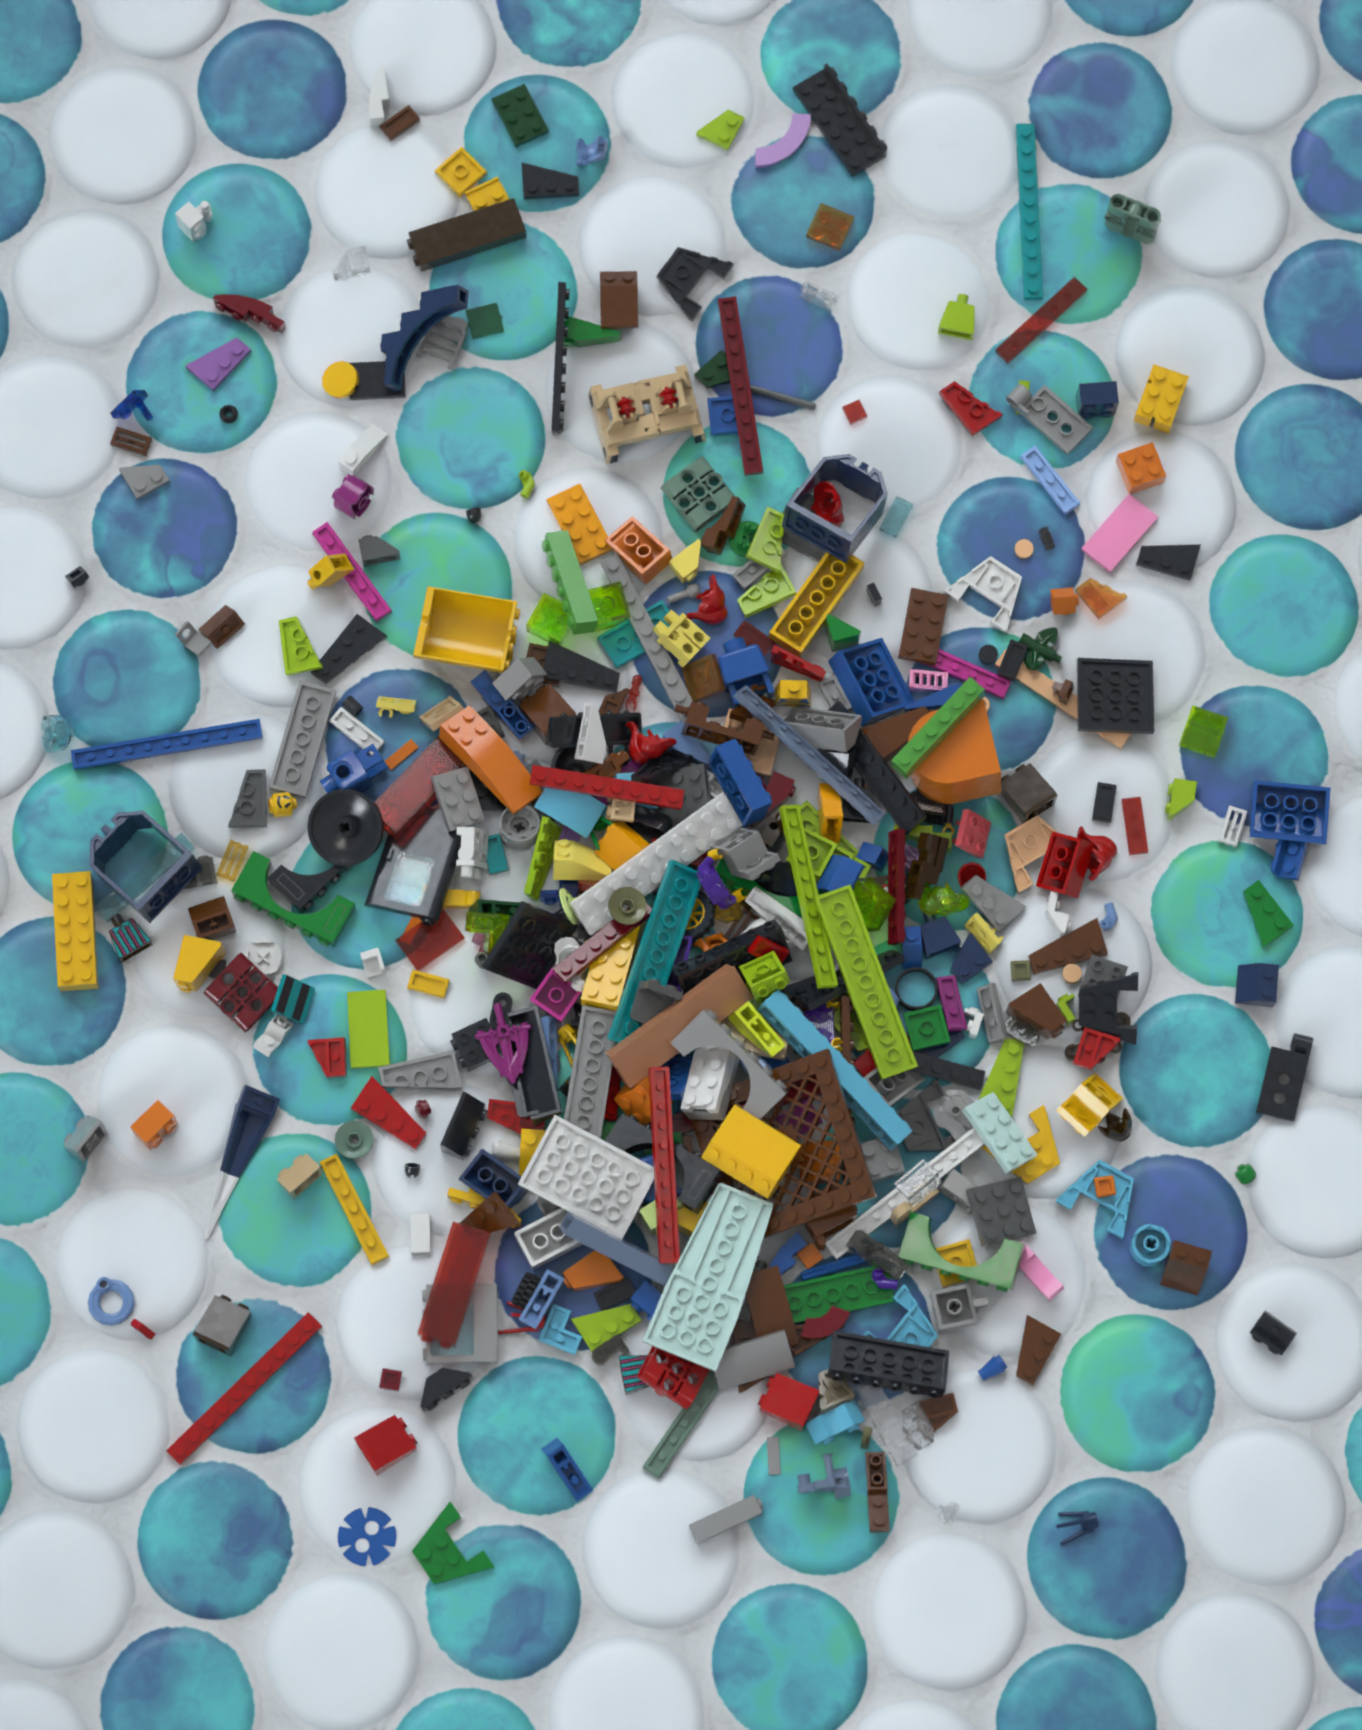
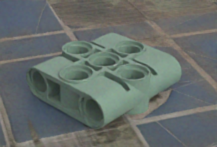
(1132, 218)
(680, 491)

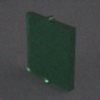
(484, 321)

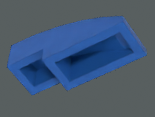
(785, 1255)

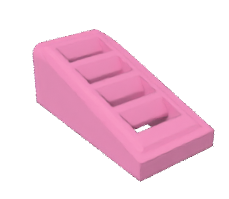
(924, 673)

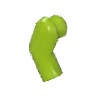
(528, 483)

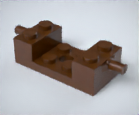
(697, 727)

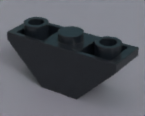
(442, 1385)

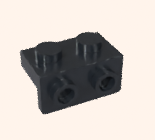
(1272, 1333)

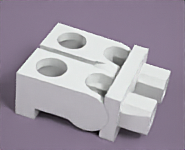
(472, 851)

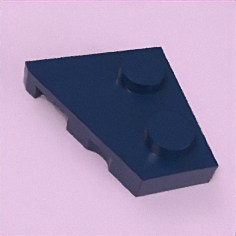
(970, 960)

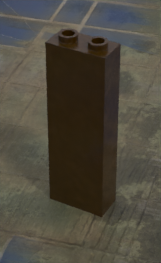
(466, 235)

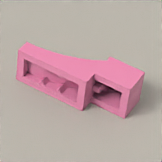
(1039, 1275)

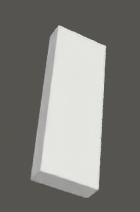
(355, 730)

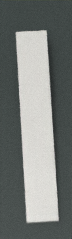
(791, 923)

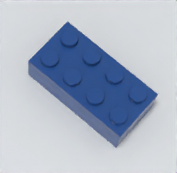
(740, 782)

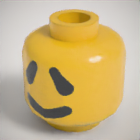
(282, 804)

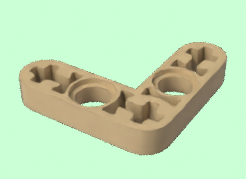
(903, 1210)

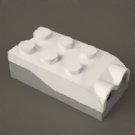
(709, 1083)

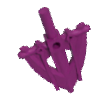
(508, 1065)

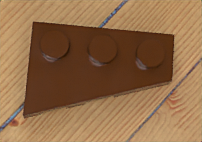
(1036, 1347)

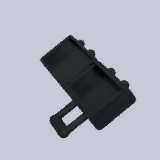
(564, 729)

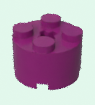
(352, 496)

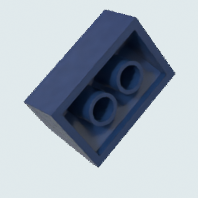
(490, 1175)

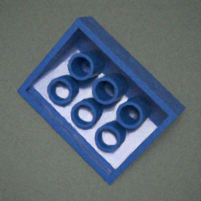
(871, 681)
(1289, 812)

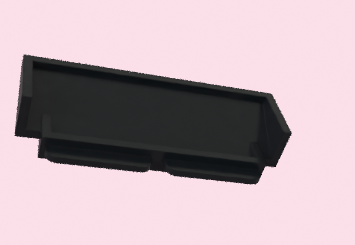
(536, 1088)

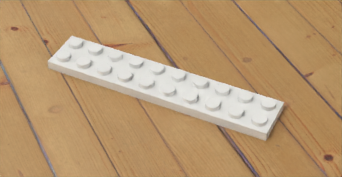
(647, 868)

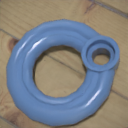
(112, 1285)

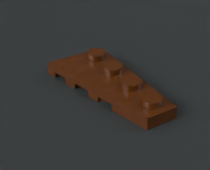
(1070, 949)

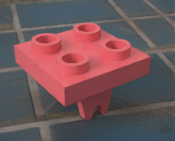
(972, 833)

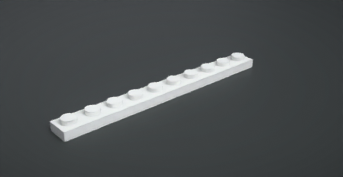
(882, 1210)

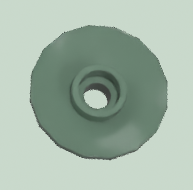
(351, 1130)

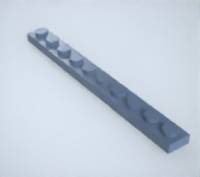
(809, 755)

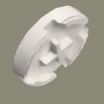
(265, 956)

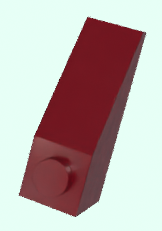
(780, 789)

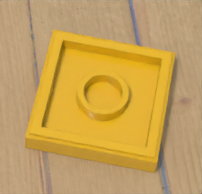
(460, 171)
(957, 1254)

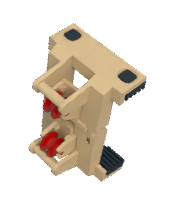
(627, 404)

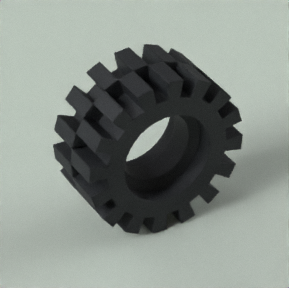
(525, 1290)

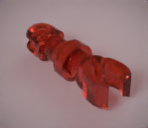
(633, 692)

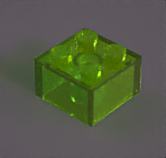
(548, 620)
(873, 902)

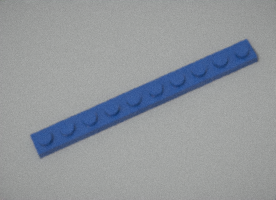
(166, 744)

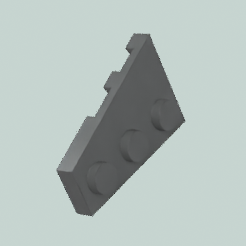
(252, 801)

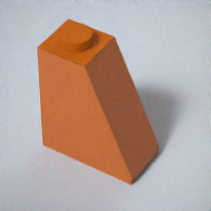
(592, 1272)

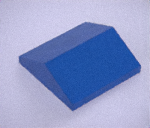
(839, 873)

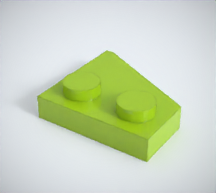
(722, 129)

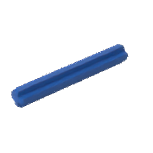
(831, 1267)

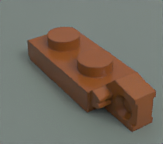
(611, 765)

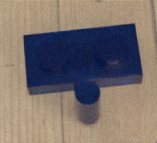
(132, 401)

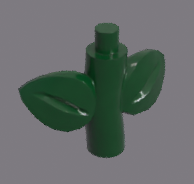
(1041, 648)

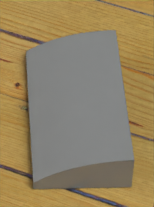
(754, 1360)

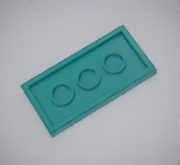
(622, 642)

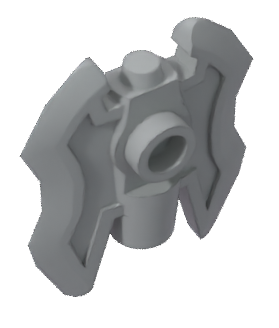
(952, 1116)

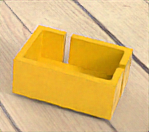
(1161, 398)

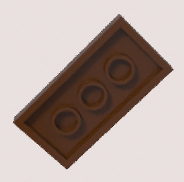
(923, 626)

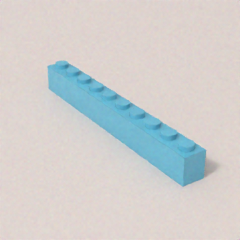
(858, 1093)

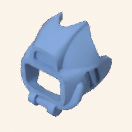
(592, 152)

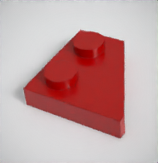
(1093, 1048)

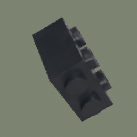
(470, 1048)

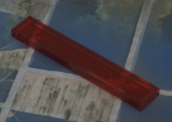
(1041, 320)

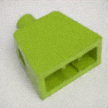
(958, 319)

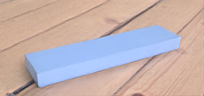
(1050, 480)

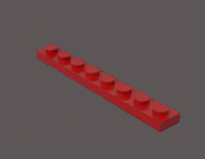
(606, 787)

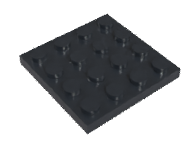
(1115, 695)
(528, 945)

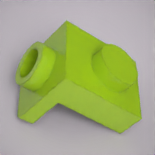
(1064, 1009)

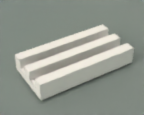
(1228, 841)

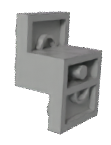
(745, 853)

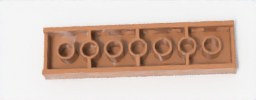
(651, 1043)

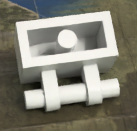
(192, 219)

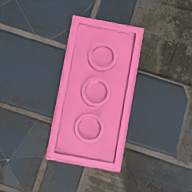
(1119, 533)

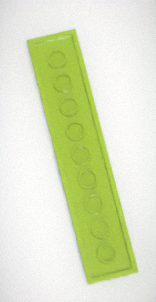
(865, 982)

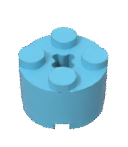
(1150, 1234)

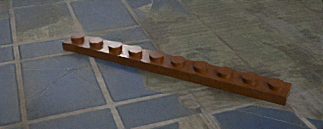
(846, 1027)

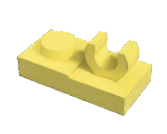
(405, 706)
(983, 933)

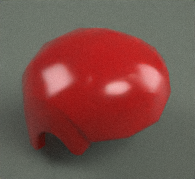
(968, 870)

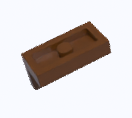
(222, 626)

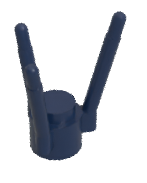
(1087, 1521)

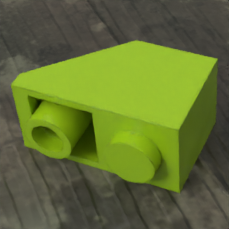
(1181, 796)

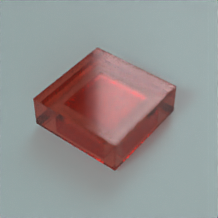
(854, 412)

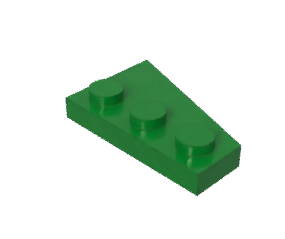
(1267, 915)

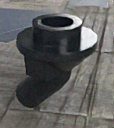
(575, 1021)

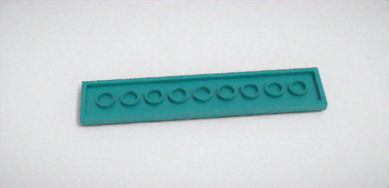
(659, 941)

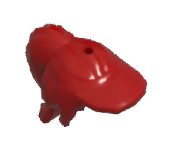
(822, 505)
(712, 608)
(645, 748)
(1101, 855)

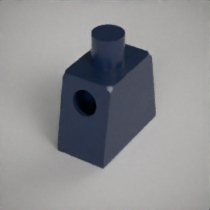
(938, 936)

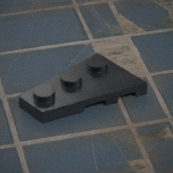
(547, 183)

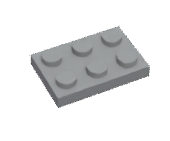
(458, 799)

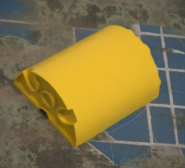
(467, 630)

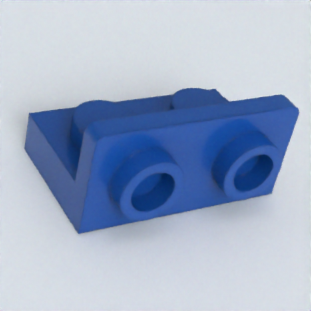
(1288, 859)

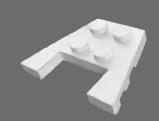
(993, 582)

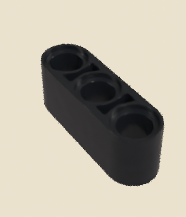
(650, 822)

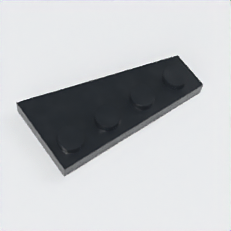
(350, 645)
(578, 670)

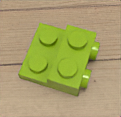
(764, 974)

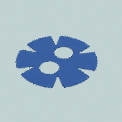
(376, 1550)

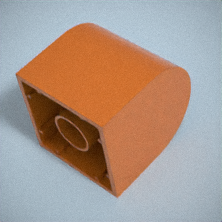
(962, 764)

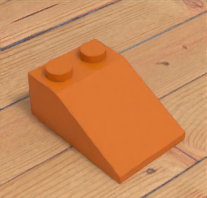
(639, 550)

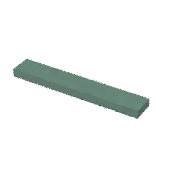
(682, 1427)

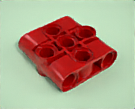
(680, 1388)

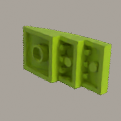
(821, 851)

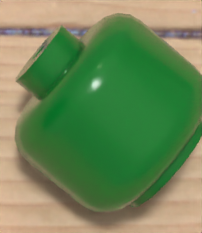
(1245, 1173)

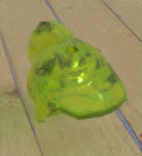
(942, 901)

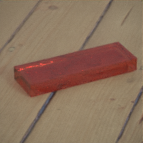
(1134, 826)

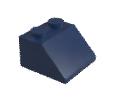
(1257, 984)

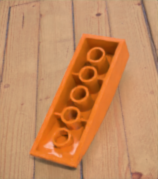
(489, 758)

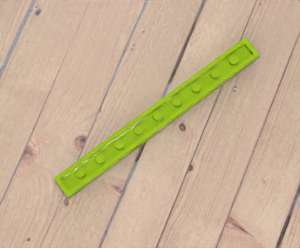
(806, 891)

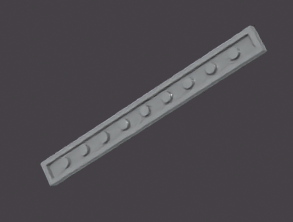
(648, 638)

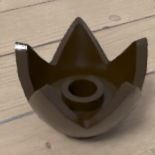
(1117, 1128)

